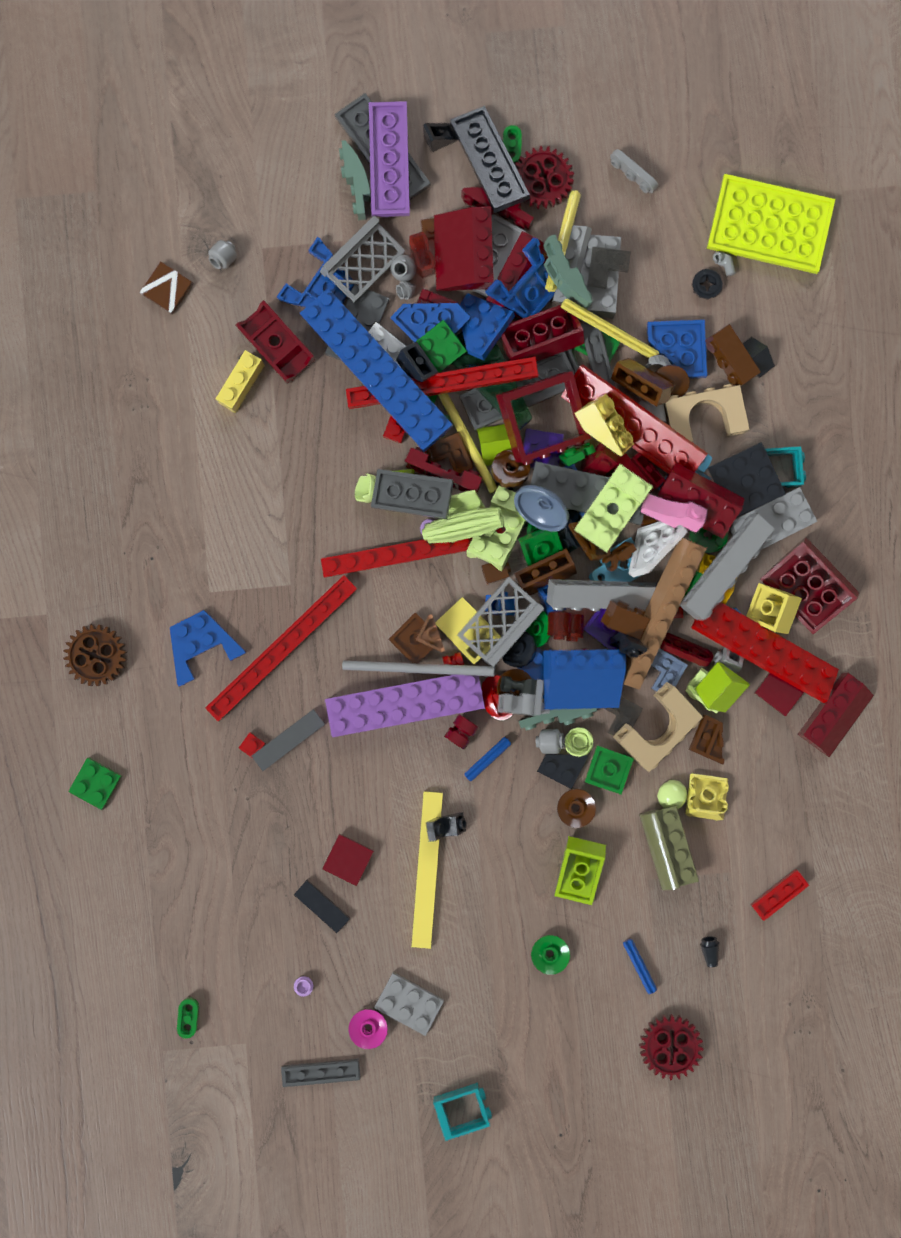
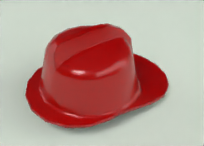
(491, 698)

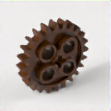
(101, 639)

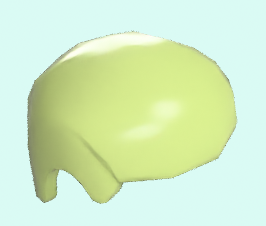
(365, 488)
(579, 742)
(672, 794)

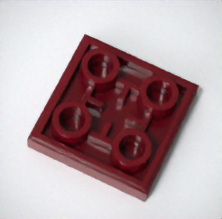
(778, 694)
(347, 859)

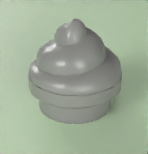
(405, 290)

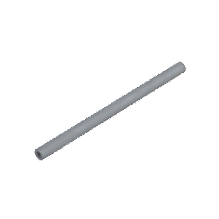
(419, 668)

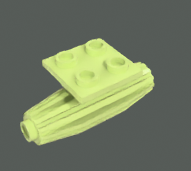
(465, 520)

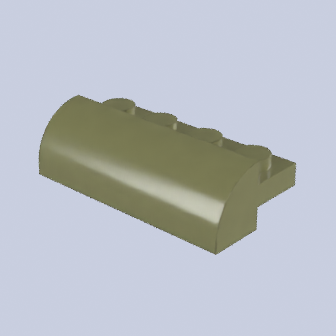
(669, 848)

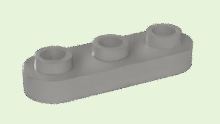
(633, 171)

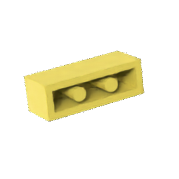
(240, 381)

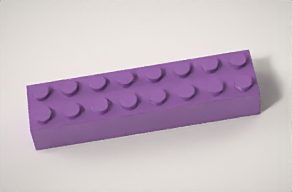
(404, 704)

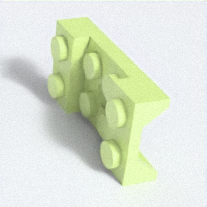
(627, 493)
(494, 546)

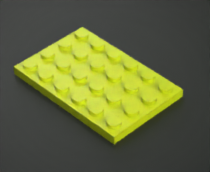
(771, 224)

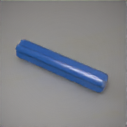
(487, 759)
(639, 966)

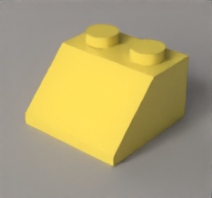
(773, 608)

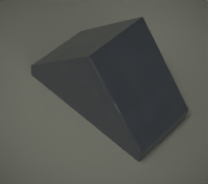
(438, 135)
(760, 354)

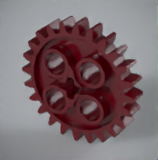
(559, 172)
(688, 1046)

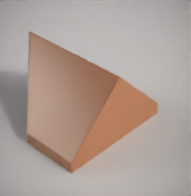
(430, 636)

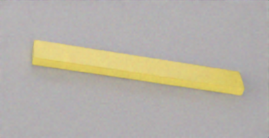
(426, 874)

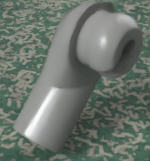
(725, 261)

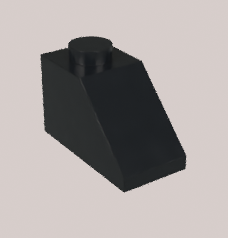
(416, 363)

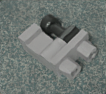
(529, 699)

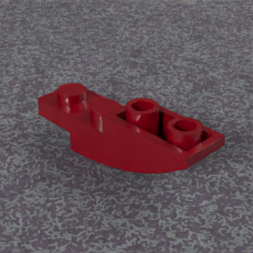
(477, 197)

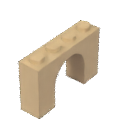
(726, 400)
(681, 720)

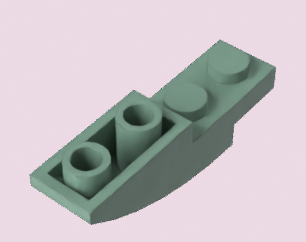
(356, 178)
(567, 280)
(564, 715)

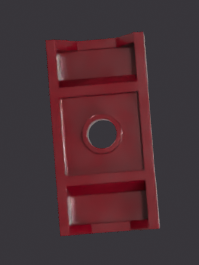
(286, 358)
(419, 462)

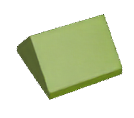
(493, 441)
(720, 688)

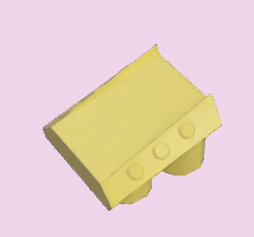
(707, 797)

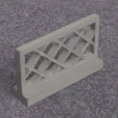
(347, 251)
(513, 632)

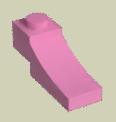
(674, 513)

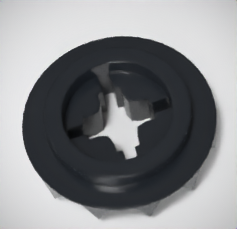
(713, 278)

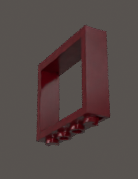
(511, 424)

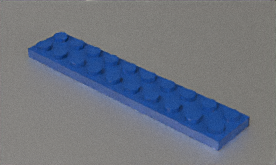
(376, 370)

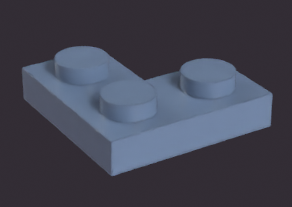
(669, 667)

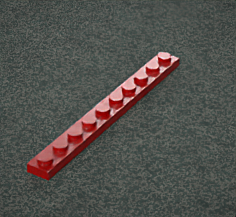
(458, 380)
(392, 555)
(281, 648)

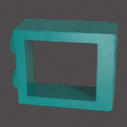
(798, 459)
(468, 1127)

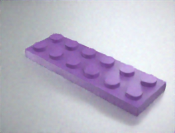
(389, 159)

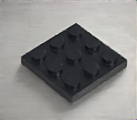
(749, 476)

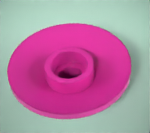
(367, 1038)

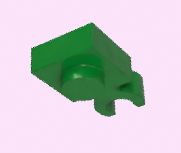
(574, 455)

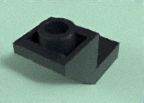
(628, 645)
(446, 826)

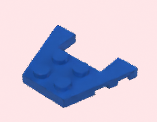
(318, 283)
(529, 292)
(195, 637)

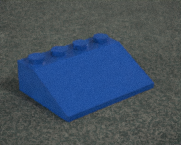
(583, 678)

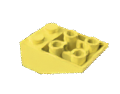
(605, 425)
(453, 622)

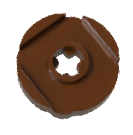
(505, 477)

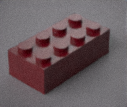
(542, 335)
(687, 486)

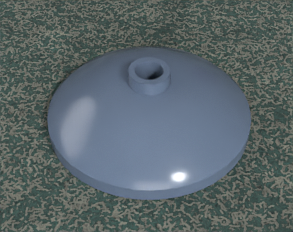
(541, 508)

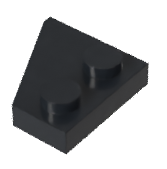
(562, 768)

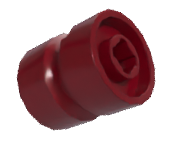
(461, 731)

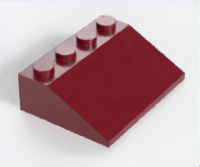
(464, 249)
(815, 580)

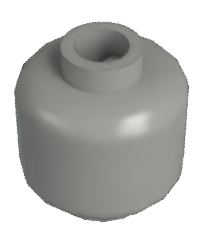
(222, 254)
(550, 741)

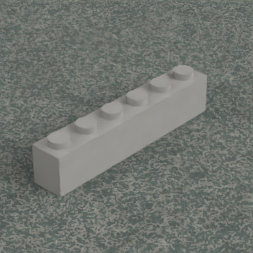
(727, 566)
(597, 594)

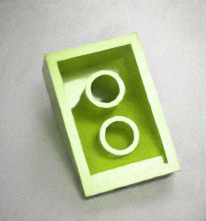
(580, 870)

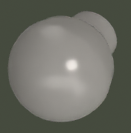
(403, 268)

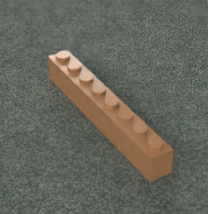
(664, 606)

